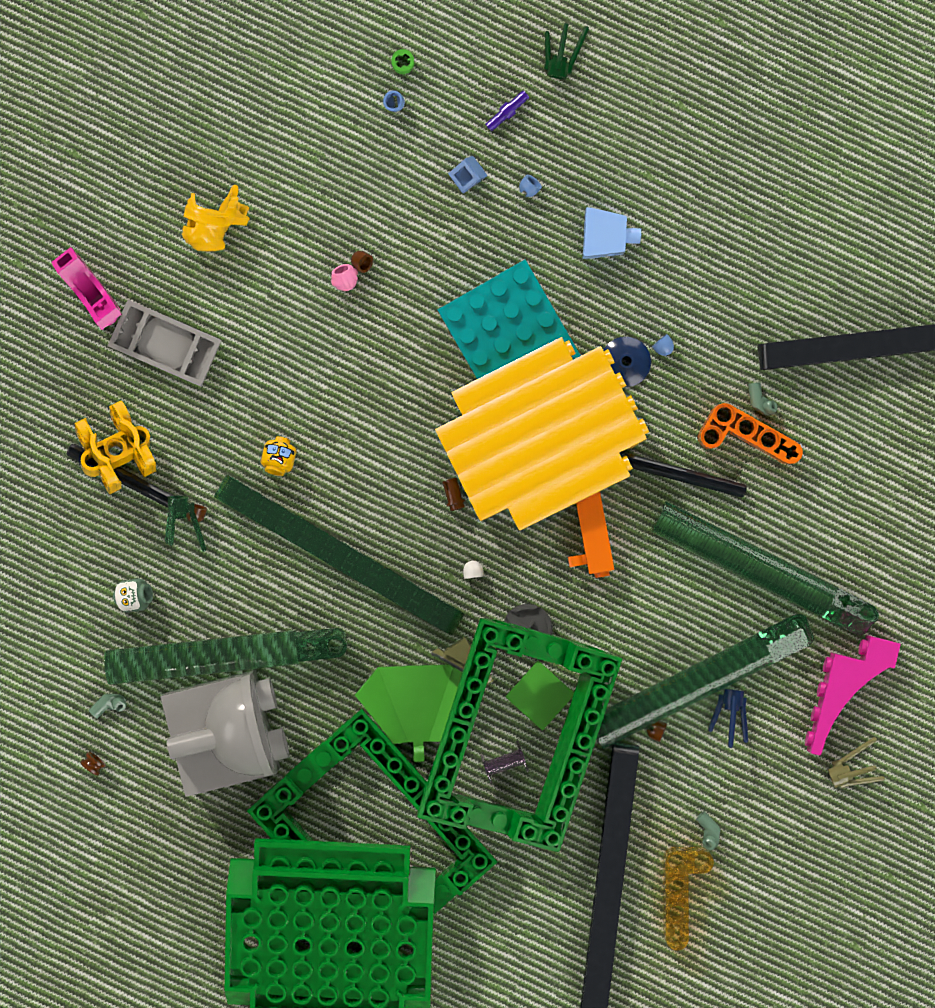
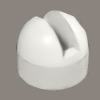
(473, 570)

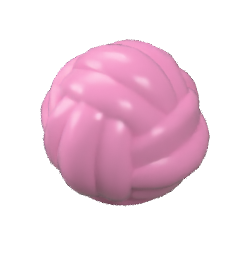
(344, 277)

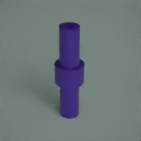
(507, 110)

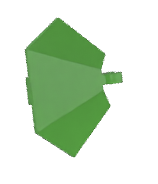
(411, 702)

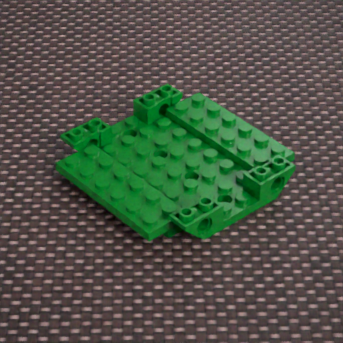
(330, 899)

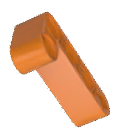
(753, 438)

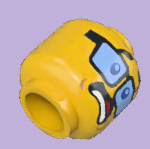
(278, 456)

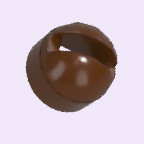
(361, 261)
(200, 512)
(658, 731)

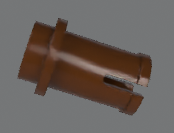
(453, 494)

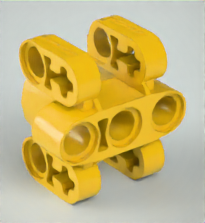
(123, 439)

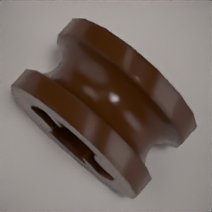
(93, 763)

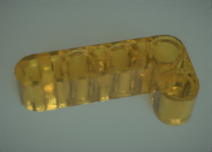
(680, 897)

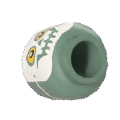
(133, 595)

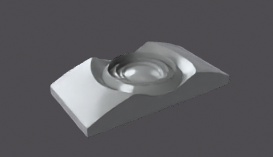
(164, 343)

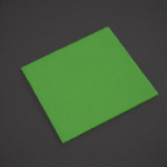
(540, 695)

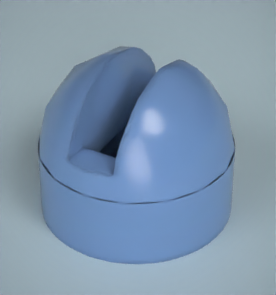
(389, 103)
(530, 186)
(664, 346)

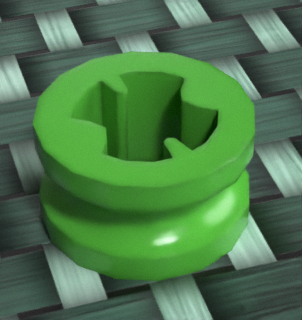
(401, 54)

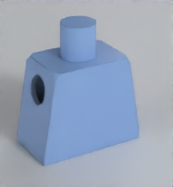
(607, 234)

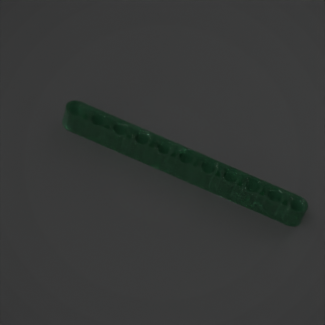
(339, 555)

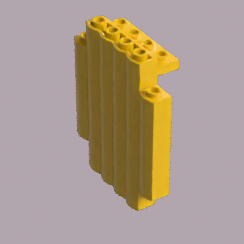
(542, 433)

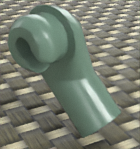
(108, 701)
(711, 831)

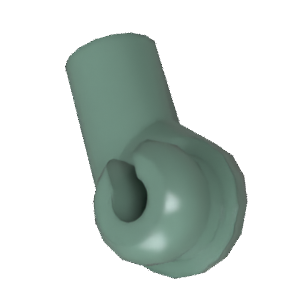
(760, 402)

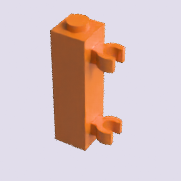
(594, 537)

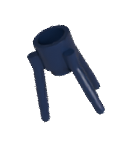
(733, 701)

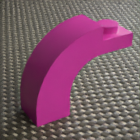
(87, 288)

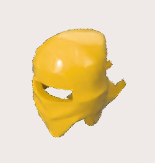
(208, 226)

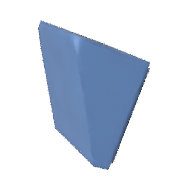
(467, 174)

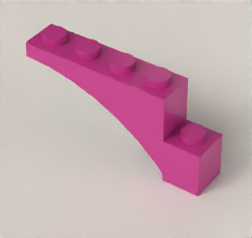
(842, 680)

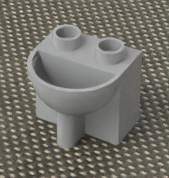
(223, 732)

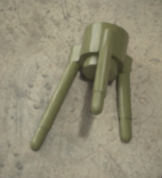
(842, 776)

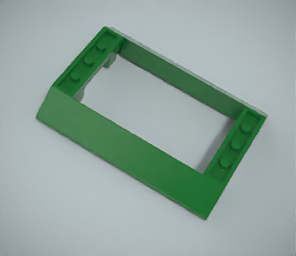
(573, 751)
(279, 824)

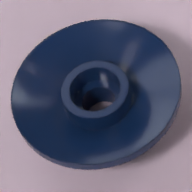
(639, 356)

